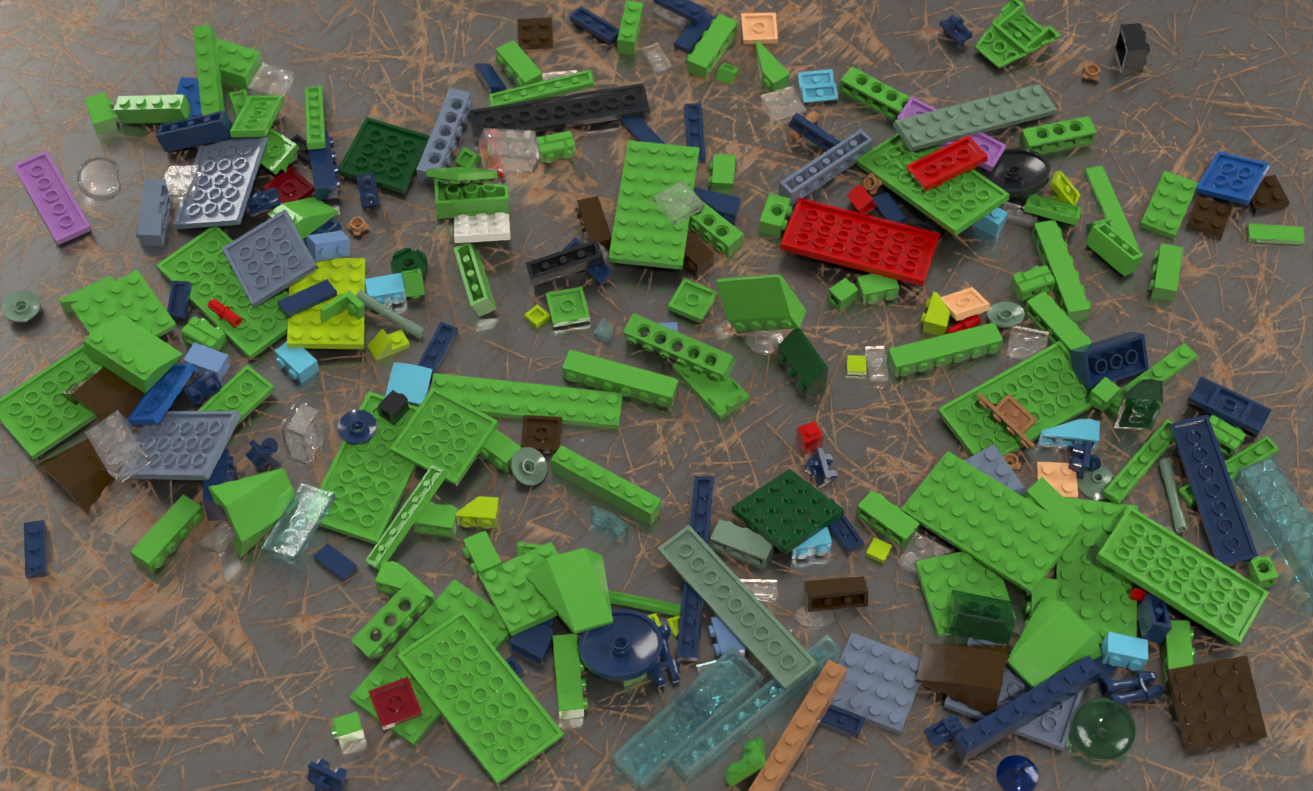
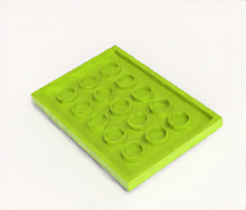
(340, 331)

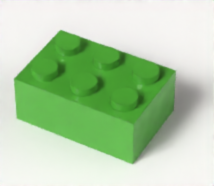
(237, 63)

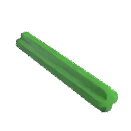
(645, 603)

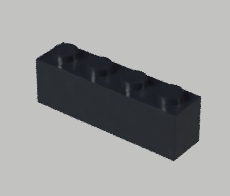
(565, 262)

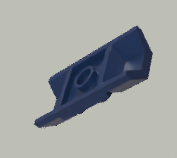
(1229, 406)

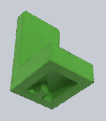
(346, 301)

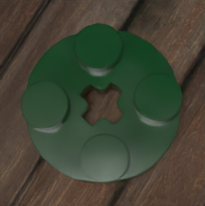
(409, 256)

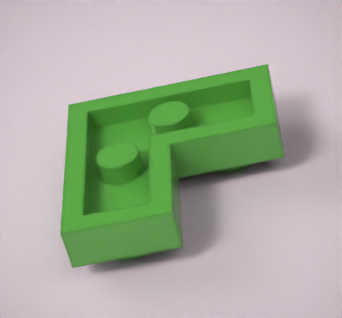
(752, 761)

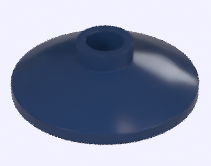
(357, 420)

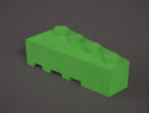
(470, 199)

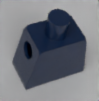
(534, 642)

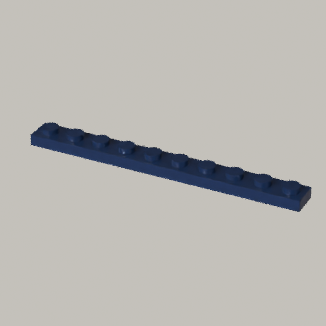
(691, 603)

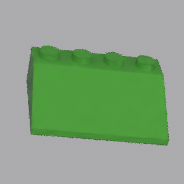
(760, 303)
(131, 352)

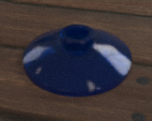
(1010, 780)

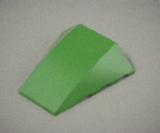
(1013, 36)
(253, 505)
(575, 588)
(1051, 643)

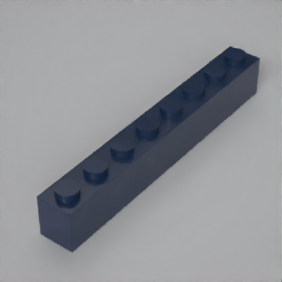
(1026, 708)

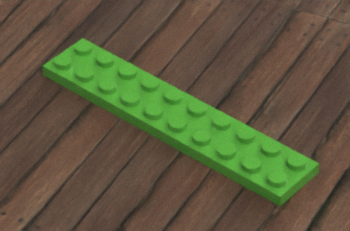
(518, 399)

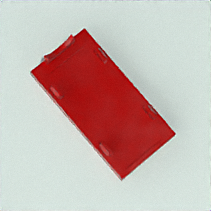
(947, 163)

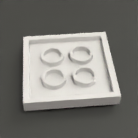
(481, 227)

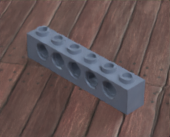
(445, 133)
(825, 167)

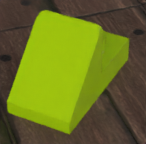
(1063, 189)
(386, 345)

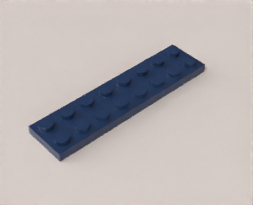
(1213, 491)

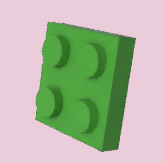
(692, 300)
(567, 306)

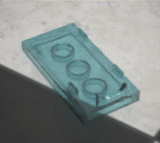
(299, 523)

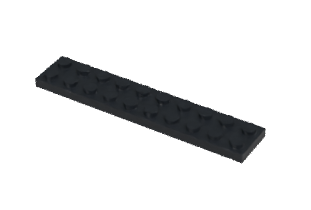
(563, 110)

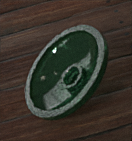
(1106, 716)

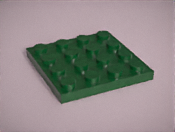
(387, 151)
(787, 511)

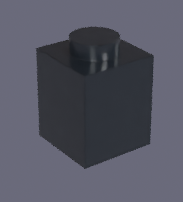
(393, 407)

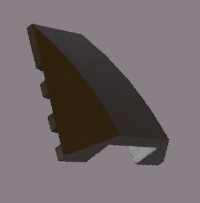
(104, 394)
(79, 473)
(965, 672)

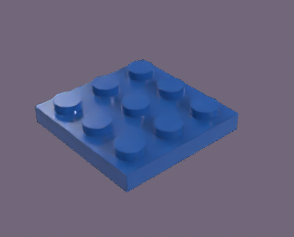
(1232, 178)

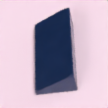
(489, 78)

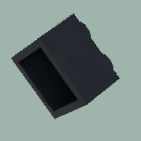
(1131, 48)

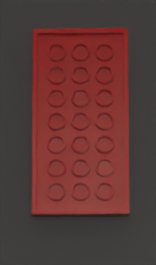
(860, 241)

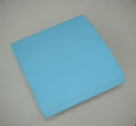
(817, 86)
(410, 381)

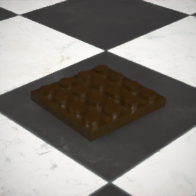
(1216, 703)

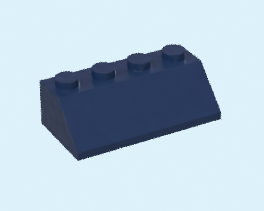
(1110, 358)

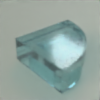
(604, 331)

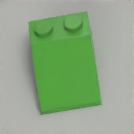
(306, 214)

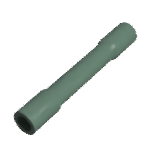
(407, 325)
(1177, 513)

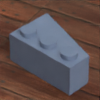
(154, 213)

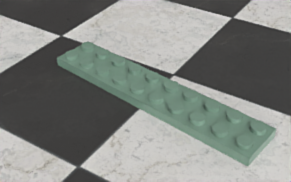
(974, 117)
(737, 608)

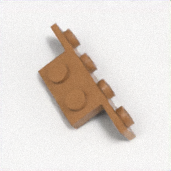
(1014, 415)

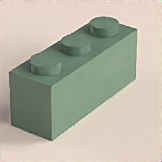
(741, 543)

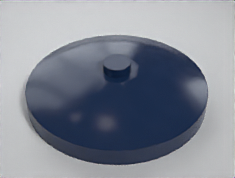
(622, 648)

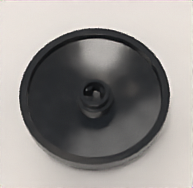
(1019, 172)

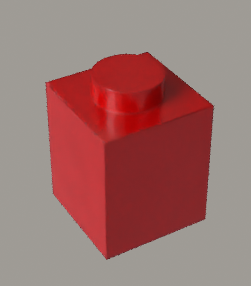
(861, 200)
(809, 437)

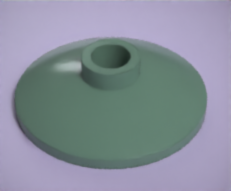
(20, 300)
(1006, 314)
(535, 463)
(1094, 488)

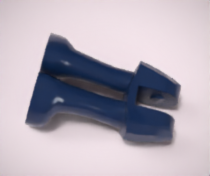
(668, 663)
(1142, 678)

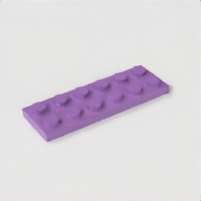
(989, 145)
(52, 197)

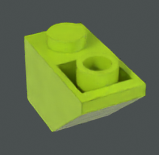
(937, 316)
(479, 513)

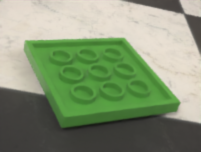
(125, 297)
(444, 435)
(958, 573)
(514, 595)

